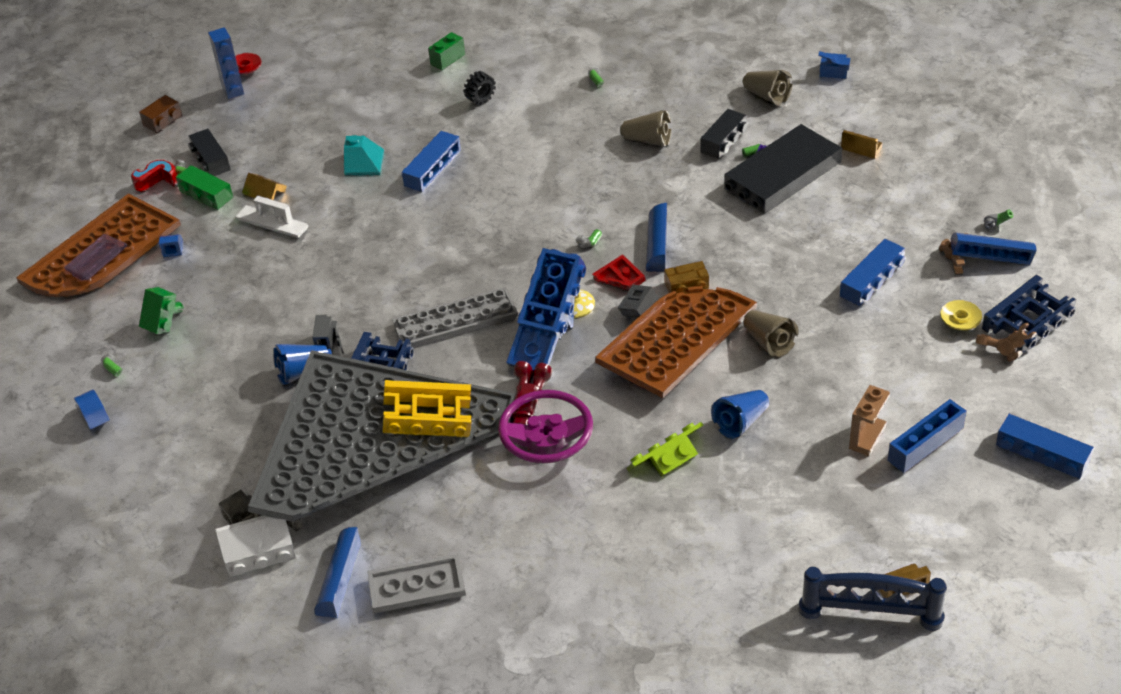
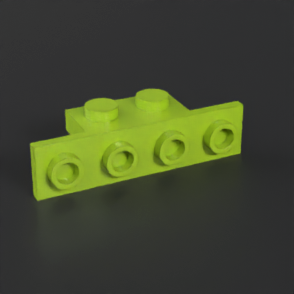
(670, 454)

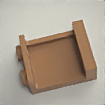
(865, 425)

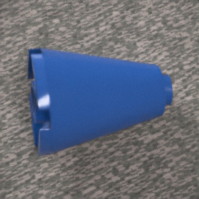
(291, 360)
(738, 412)

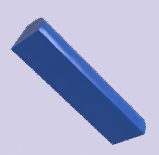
(657, 239)
(992, 248)
(338, 573)

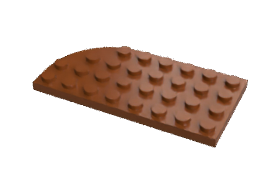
(126, 220)
(674, 337)

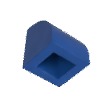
(171, 245)

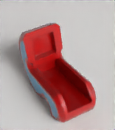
(154, 173)

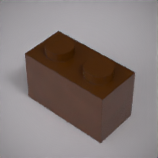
(160, 113)

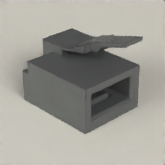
(637, 301)
(325, 332)

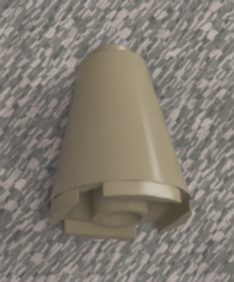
(770, 85)
(648, 129)
(771, 331)

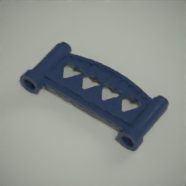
(927, 605)

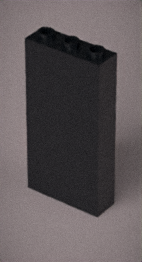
(782, 168)

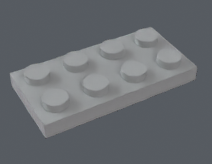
(416, 583)

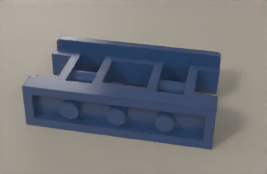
(1019, 302)
(368, 345)

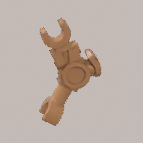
(957, 262)
(1008, 345)

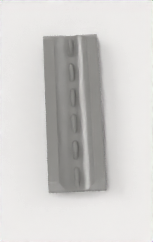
(456, 318)

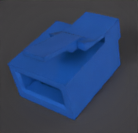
(834, 65)

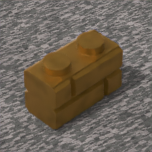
(685, 276)

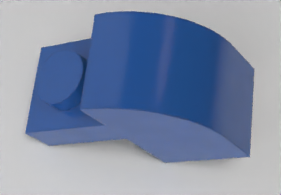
(91, 409)

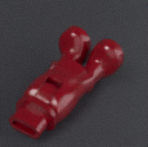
(524, 374)

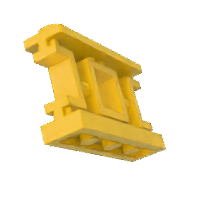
(427, 395)

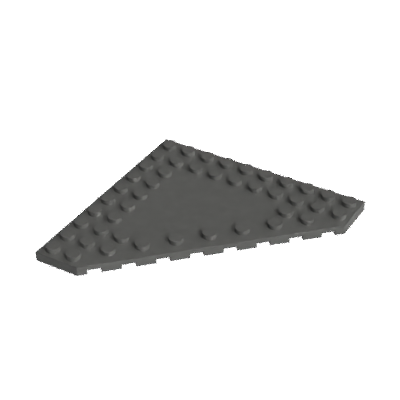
(336, 441)

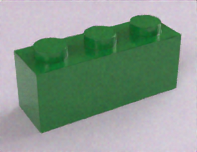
(204, 187)

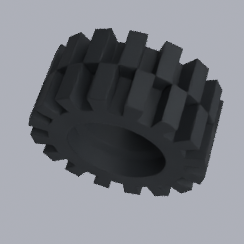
(472, 89)

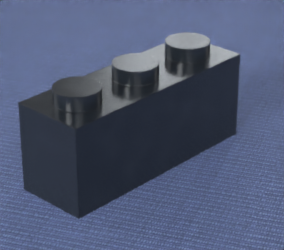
(723, 133)
(208, 152)

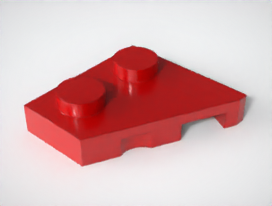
(620, 274)

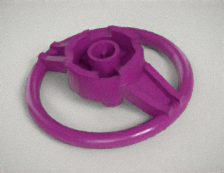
(546, 433)

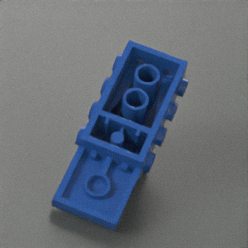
(547, 307)

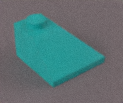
(362, 156)

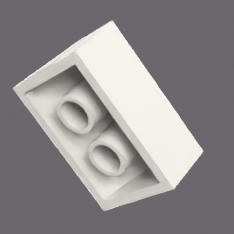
(255, 544)

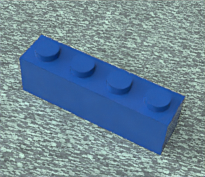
(226, 62)
(431, 161)
(872, 272)
(926, 435)
(1044, 446)

